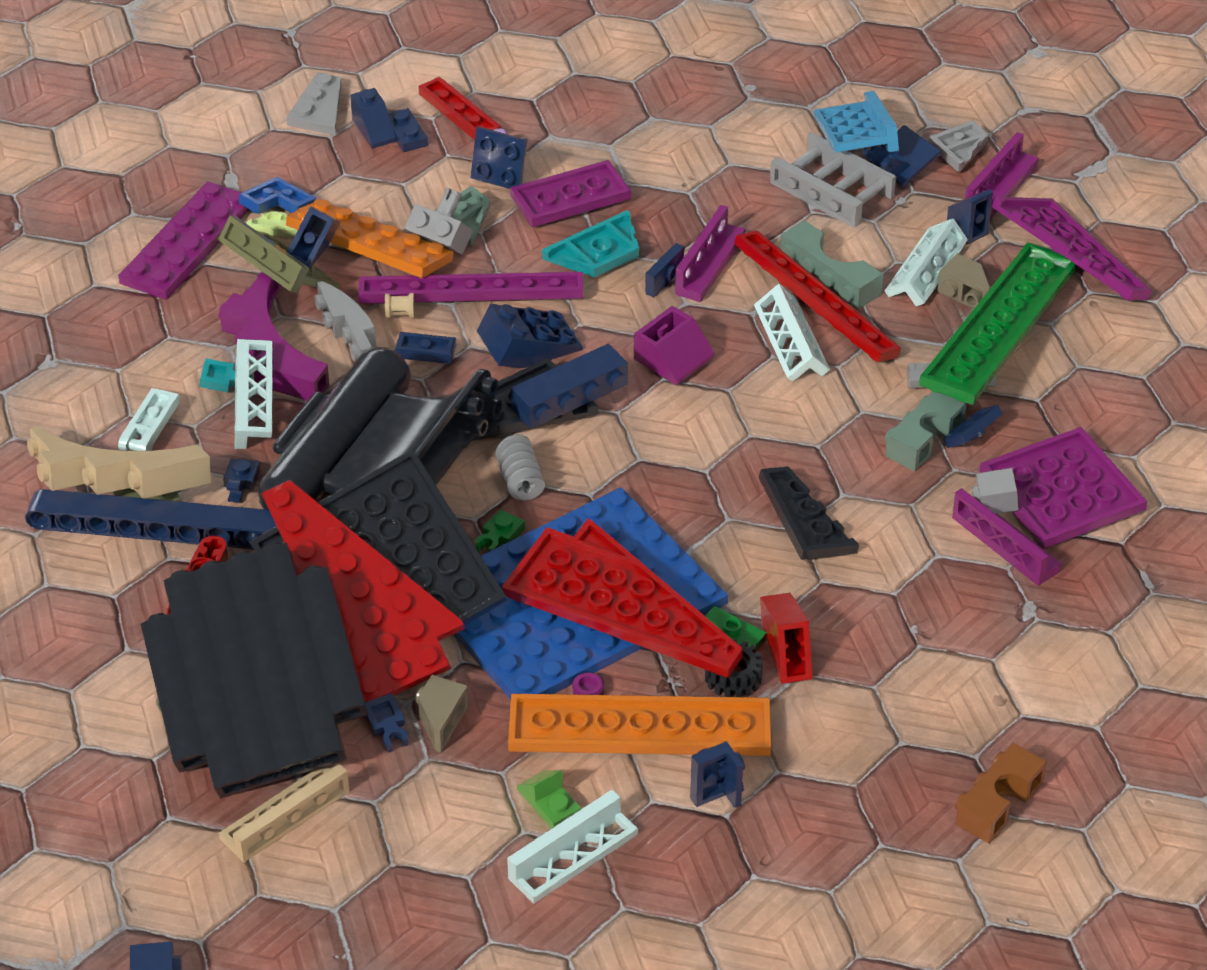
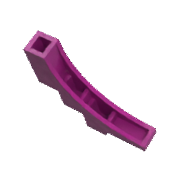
(250, 320)

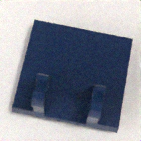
(498, 158)
(909, 161)

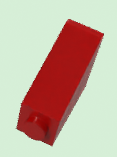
(787, 637)

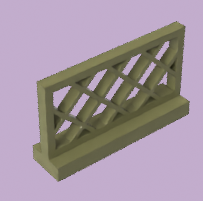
(271, 256)

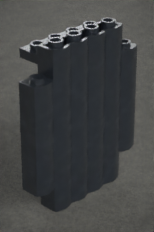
(253, 669)

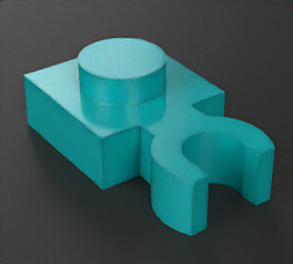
(218, 375)

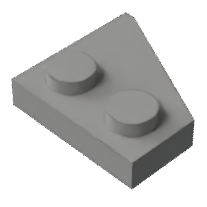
(960, 143)

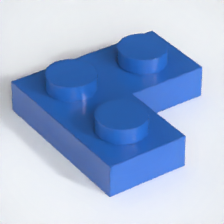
(275, 193)

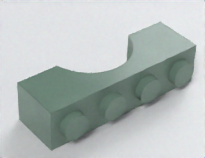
(852, 281)

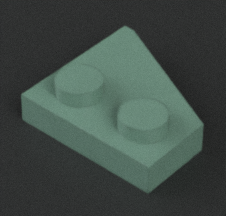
(472, 210)

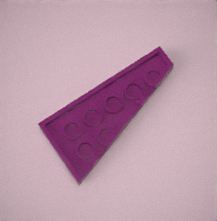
(1068, 237)

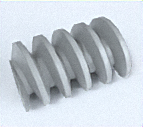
(520, 467)

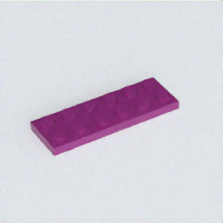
(183, 242)

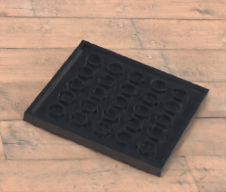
(414, 528)

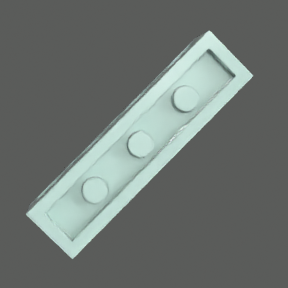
(921, 269)
(794, 326)
(243, 393)
(563, 839)

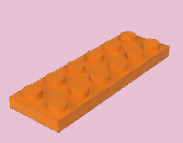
(379, 241)

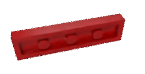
(456, 106)

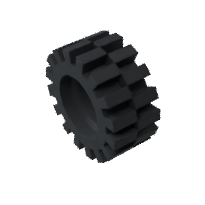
(741, 681)

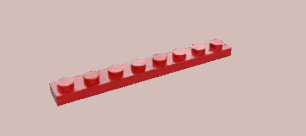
(818, 296)

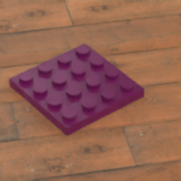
(1067, 487)

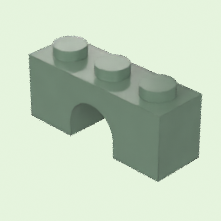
(912, 438)

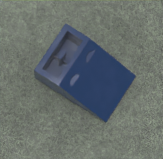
(526, 335)

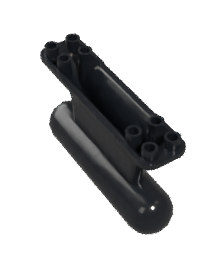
(373, 422)

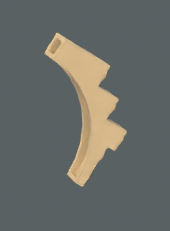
(147, 472)

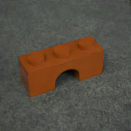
(1013, 774)

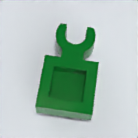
(500, 530)

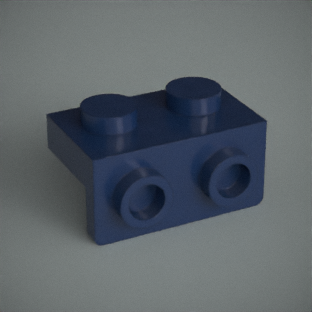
(717, 774)

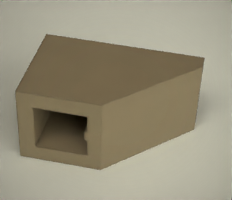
(963, 281)

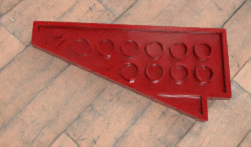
(613, 592)
(386, 614)

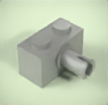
(439, 224)

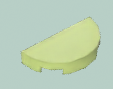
(273, 223)

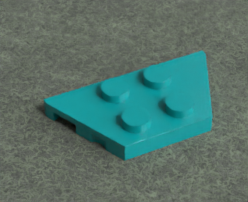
(596, 247)

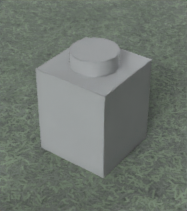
(996, 490)

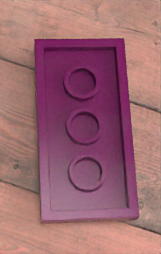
(570, 193)

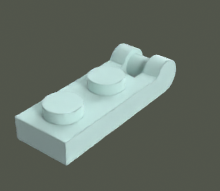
(149, 421)

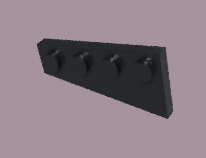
(803, 517)

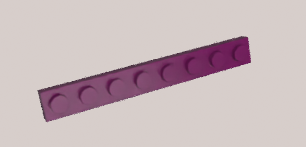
(473, 287)

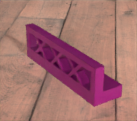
(1004, 171)
(707, 257)
(1004, 538)

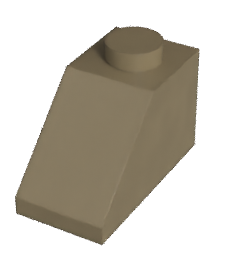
(441, 708)

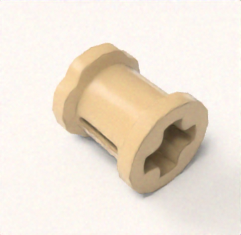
(399, 305)

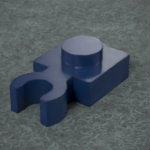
(387, 719)

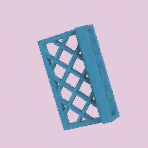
(858, 125)

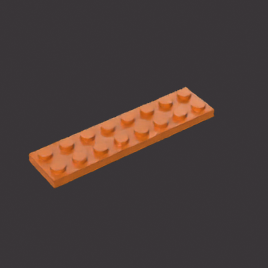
(638, 724)

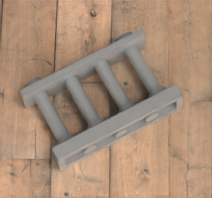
(825, 196)

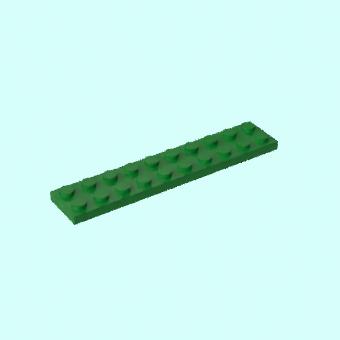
(998, 324)

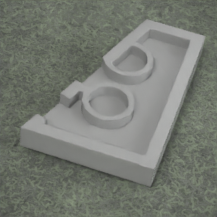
(318, 105)

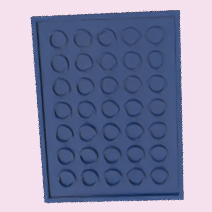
(543, 652)

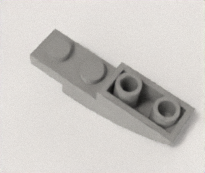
(345, 319)

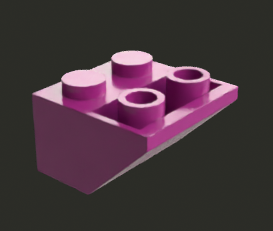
(672, 345)

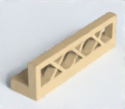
(285, 811)

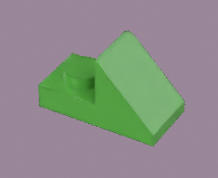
(549, 797)

